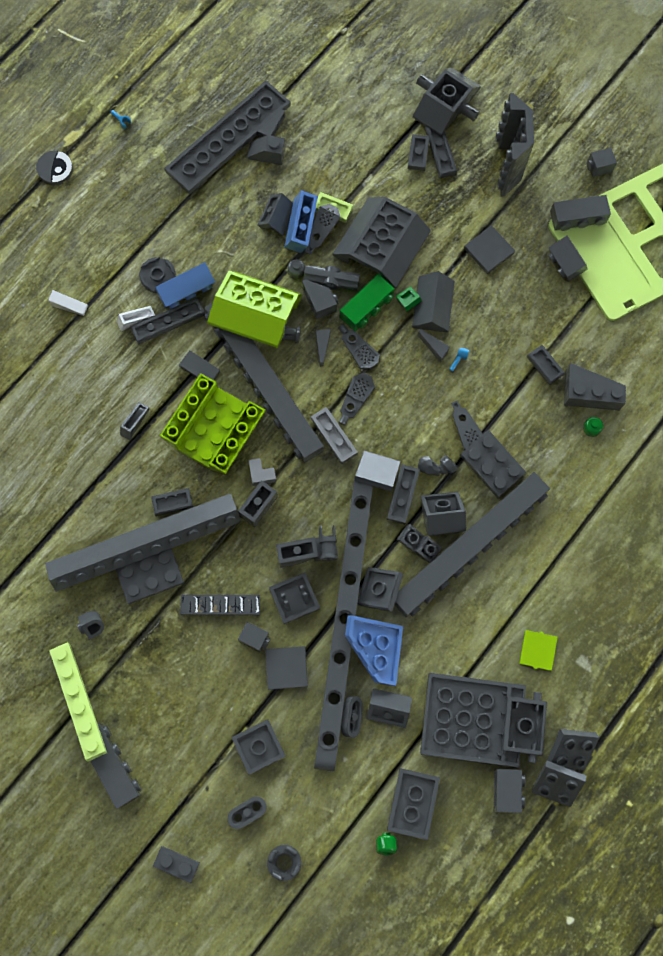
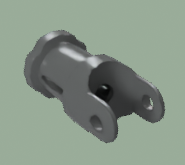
(292, 334)
(327, 545)

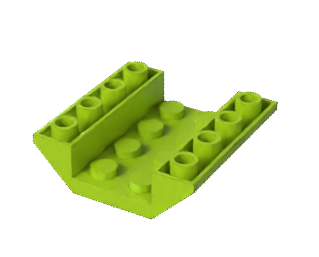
(253, 308)
(211, 425)

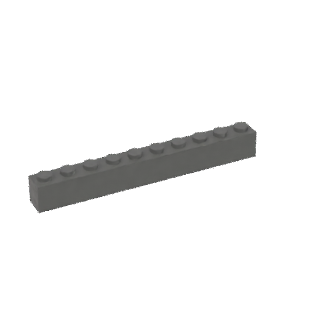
(272, 392)
(142, 542)
(470, 544)

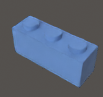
(301, 221)
(185, 285)

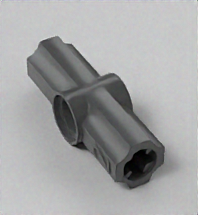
(332, 277)

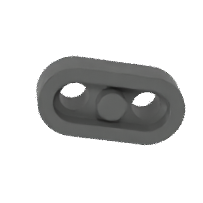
(351, 716)
(247, 812)

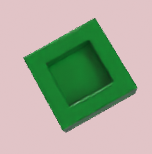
(408, 298)

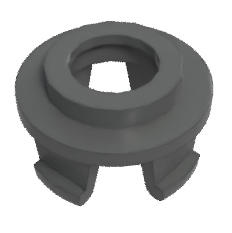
(272, 863)

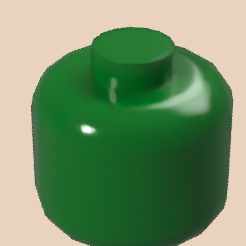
(593, 426)
(386, 844)

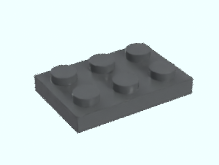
(492, 463)
(150, 576)
(413, 804)

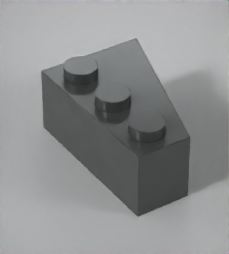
(592, 390)

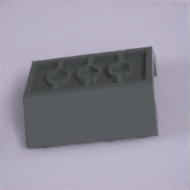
(516, 134)
(384, 238)

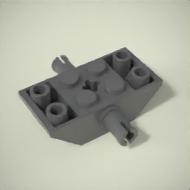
(445, 100)

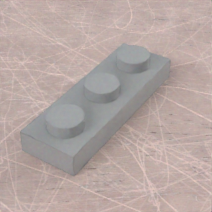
(334, 435)

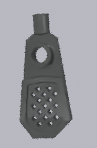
(321, 229)
(357, 346)
(354, 399)
(465, 426)

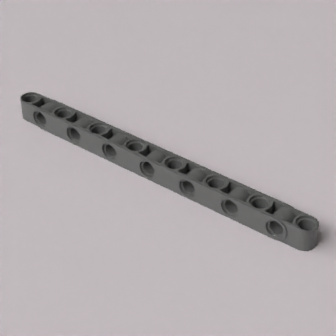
(346, 605)

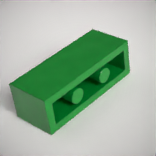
(367, 303)

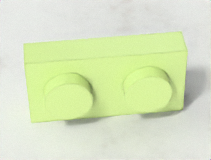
(344, 208)

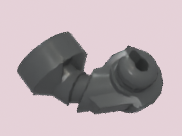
(429, 467)

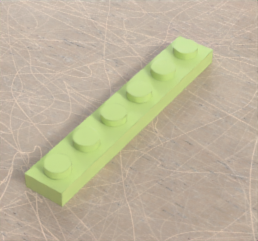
(78, 702)

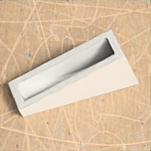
(67, 303)
(133, 317)

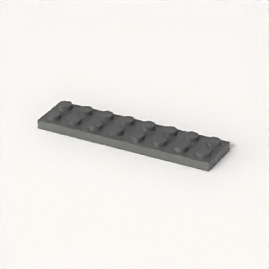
(226, 137)

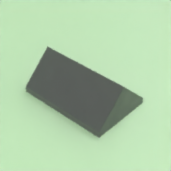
(436, 304)

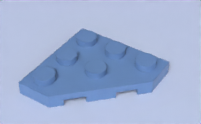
(376, 646)

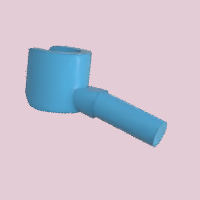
(122, 119)
(462, 353)

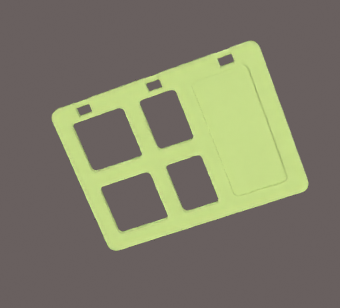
(613, 255)

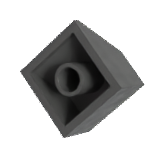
(443, 513)

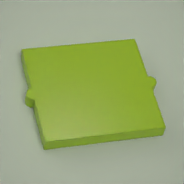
(538, 650)

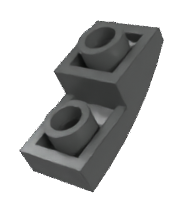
(418, 543)

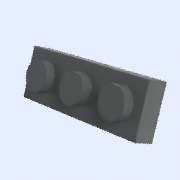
(403, 494)

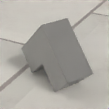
(259, 474)

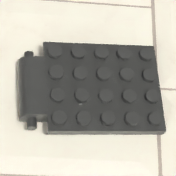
(482, 721)

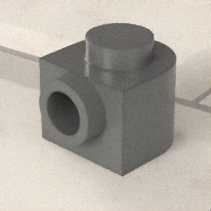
(90, 624)

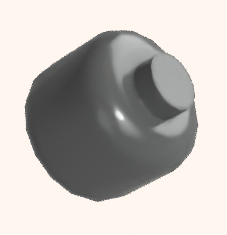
(296, 269)

